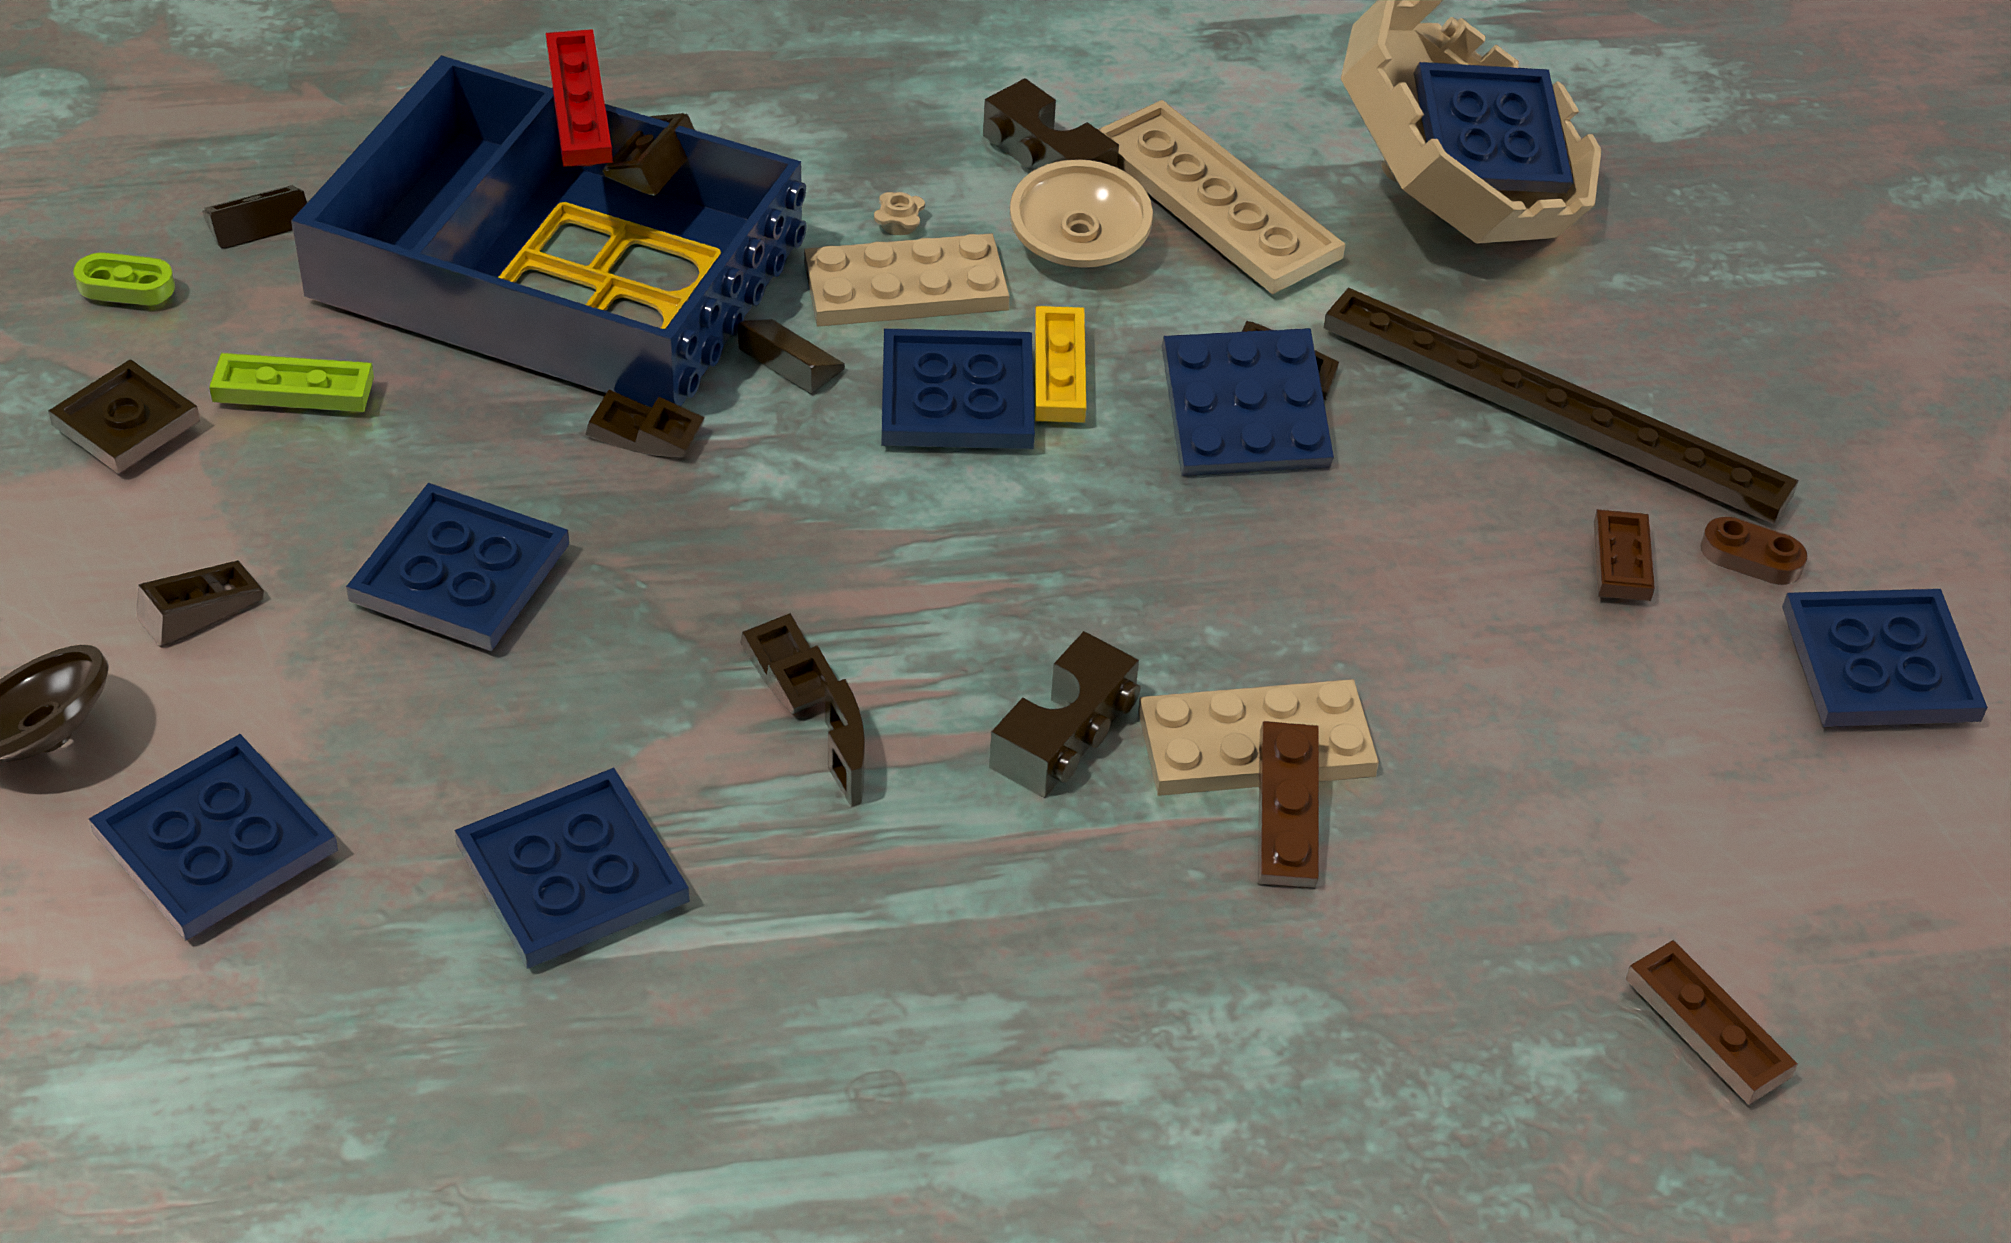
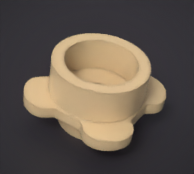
(899, 212)

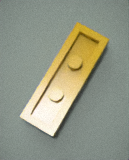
(1060, 364)

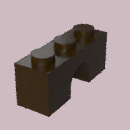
(1023, 126)
(1044, 744)

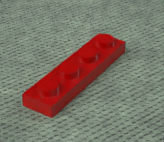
(578, 98)

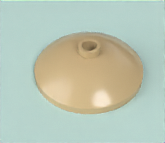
(1081, 213)

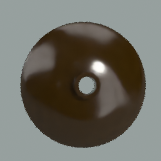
(49, 700)

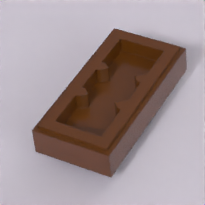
(1623, 555)

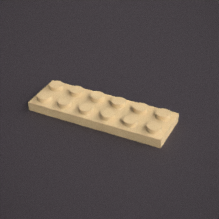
(1222, 198)

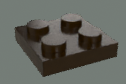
(124, 416)

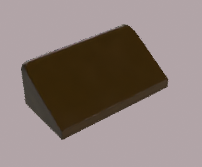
(647, 161)
(254, 216)
(787, 353)

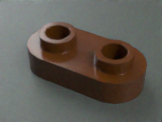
(1753, 550)

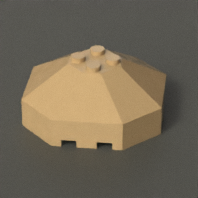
(1381, 83)

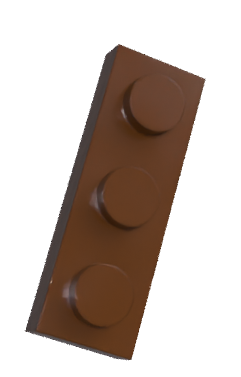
(1288, 805)
(1711, 1022)

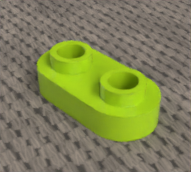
(124, 278)

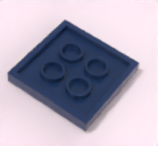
(1496, 123)
(957, 389)
(1246, 402)
(458, 566)
(1883, 657)
(213, 836)
(571, 867)

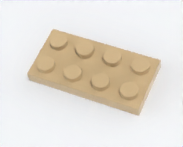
(905, 279)
(1214, 735)

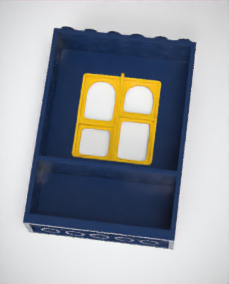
(471, 187)

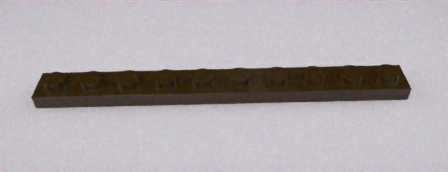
(1562, 405)

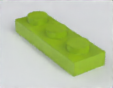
(291, 382)

